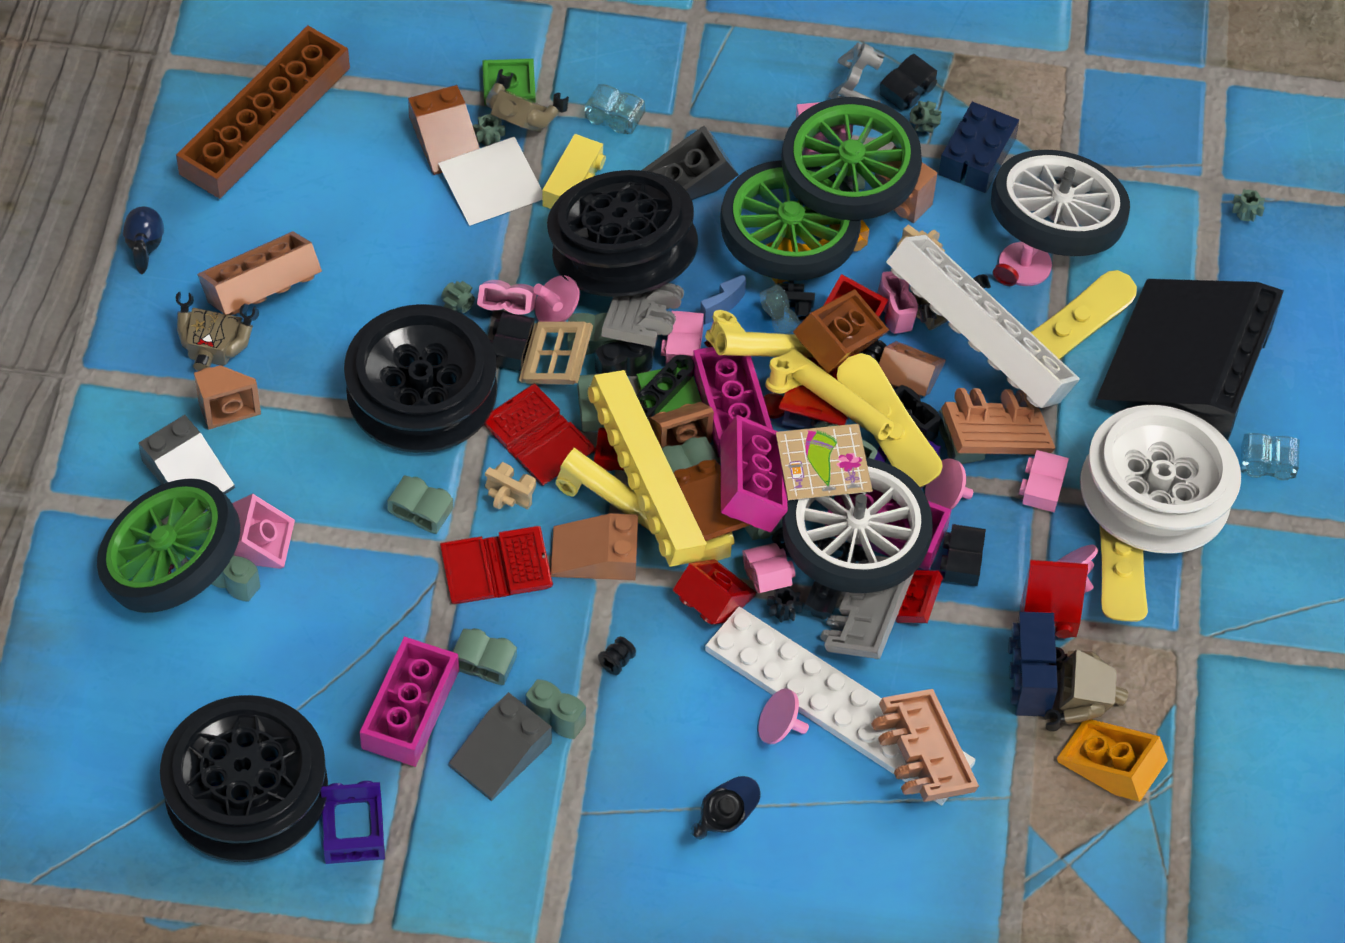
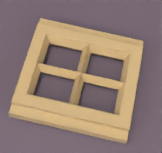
(535, 350)

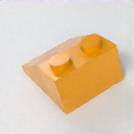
(1115, 758)

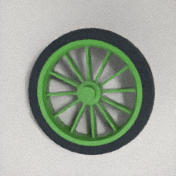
(851, 158)
(789, 220)
(168, 545)

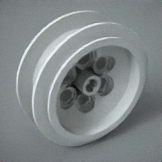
(1160, 479)

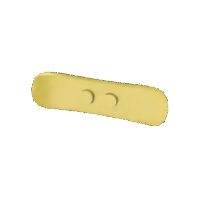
(1087, 313)
(906, 444)
(1122, 580)

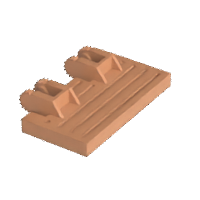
(996, 427)
(928, 738)

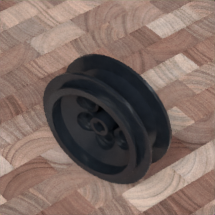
(623, 232)
(421, 409)
(268, 818)

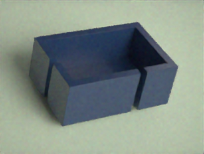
(982, 143)
(1032, 651)

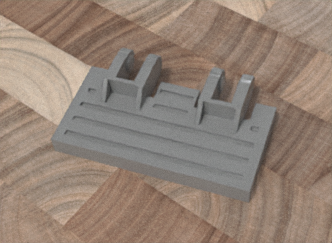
(643, 315)
(868, 621)

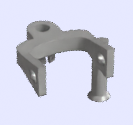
(861, 56)

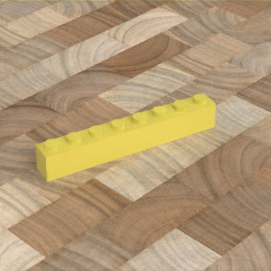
(646, 468)

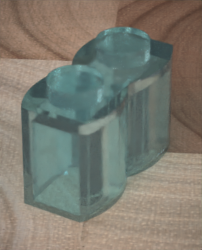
(614, 109)
(776, 304)
(1270, 456)

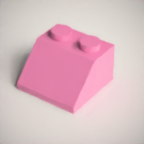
(263, 532)

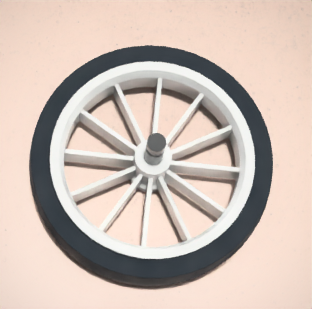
(1060, 202)
(858, 526)

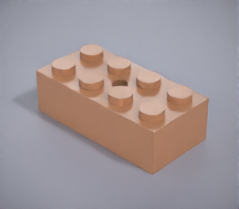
(260, 273)

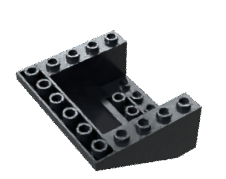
(1191, 348)

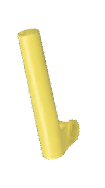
(731, 339)
(796, 370)
(580, 470)

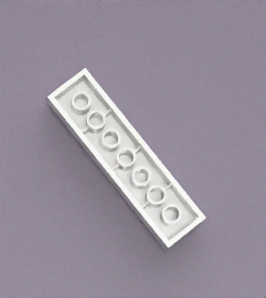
(982, 321)

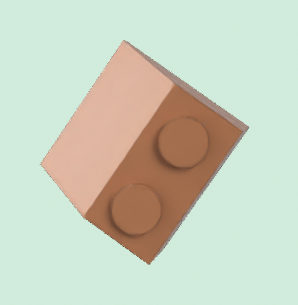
(910, 367)
(226, 396)
(683, 423)

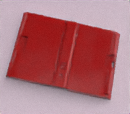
(806, 403)
(536, 433)
(496, 565)

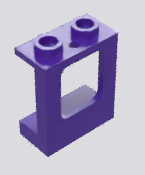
(355, 848)

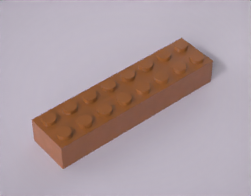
(263, 111)

